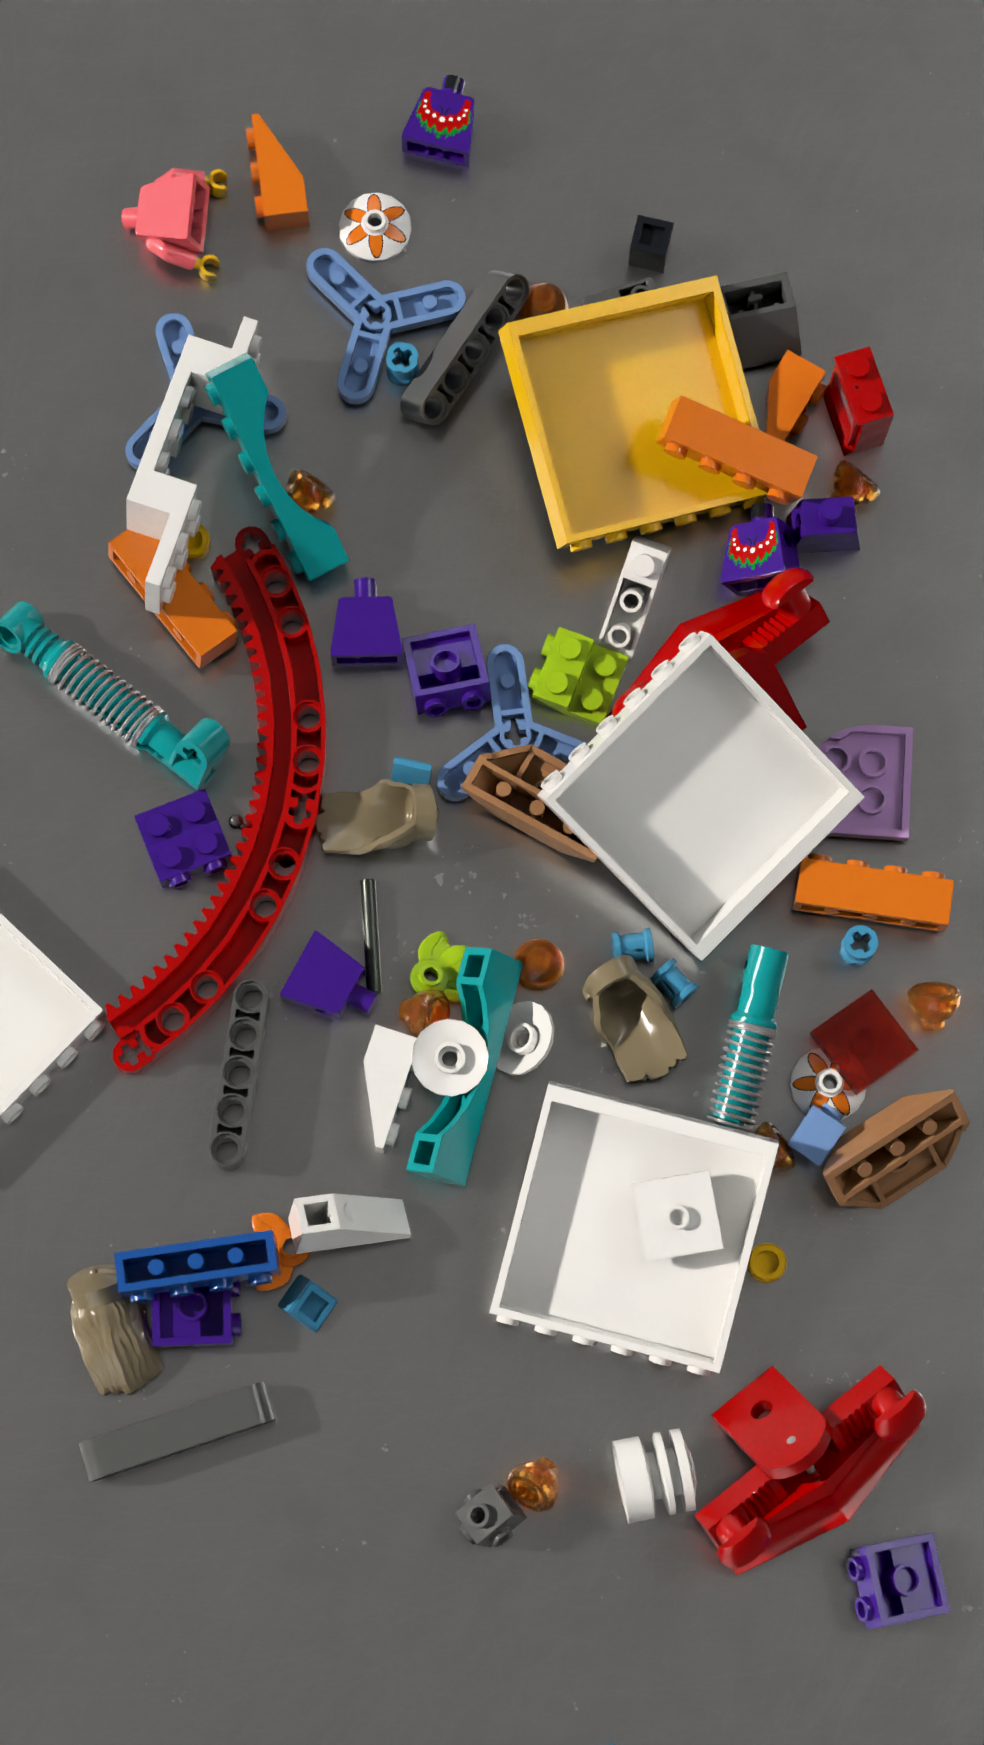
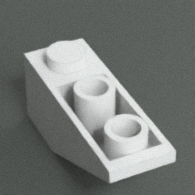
(634, 595)
(387, 1074)
(345, 1221)

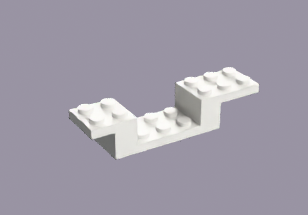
(164, 504)

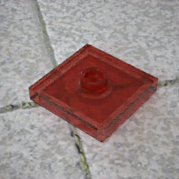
(864, 1042)

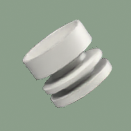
(654, 1475)

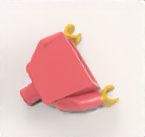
(174, 217)

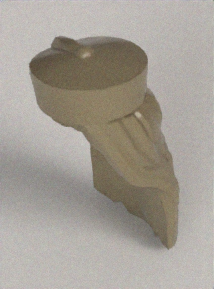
(377, 818)
(634, 1020)
(111, 1332)

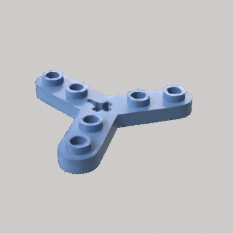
(171, 337)
(369, 341)
(508, 701)

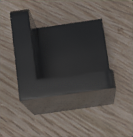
(650, 244)

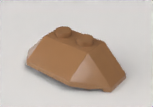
(508, 788)
(895, 1149)

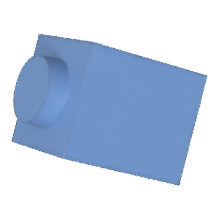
(817, 1132)

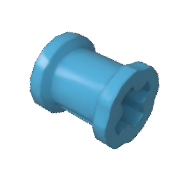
(399, 373)
(859, 933)
(635, 945)
(674, 983)

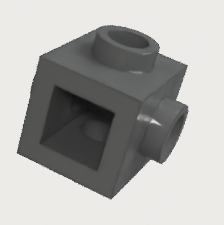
(489, 1516)

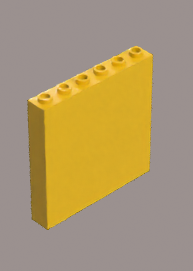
(596, 397)

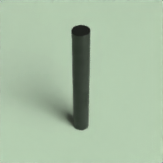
(371, 935)

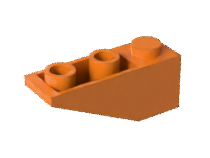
(281, 183)
(789, 395)

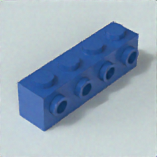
(197, 1264)

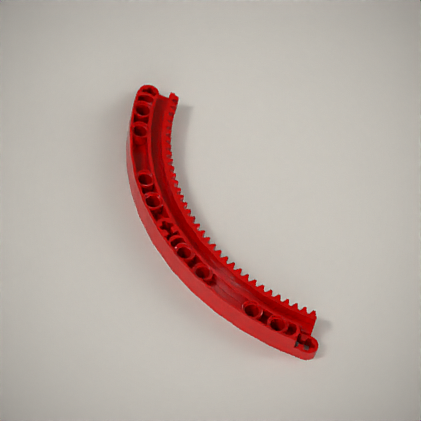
(233, 934)

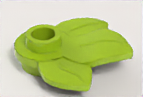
(441, 960)

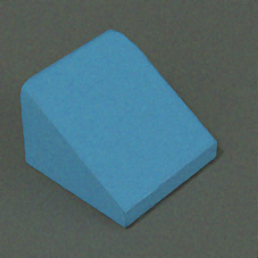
(411, 771)
(307, 1302)

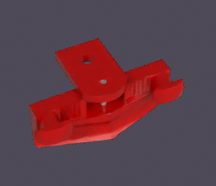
(755, 633)
(808, 1463)

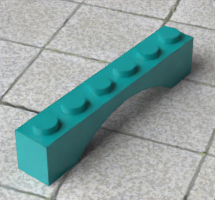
(243, 400)
(486, 995)

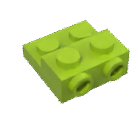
(577, 677)

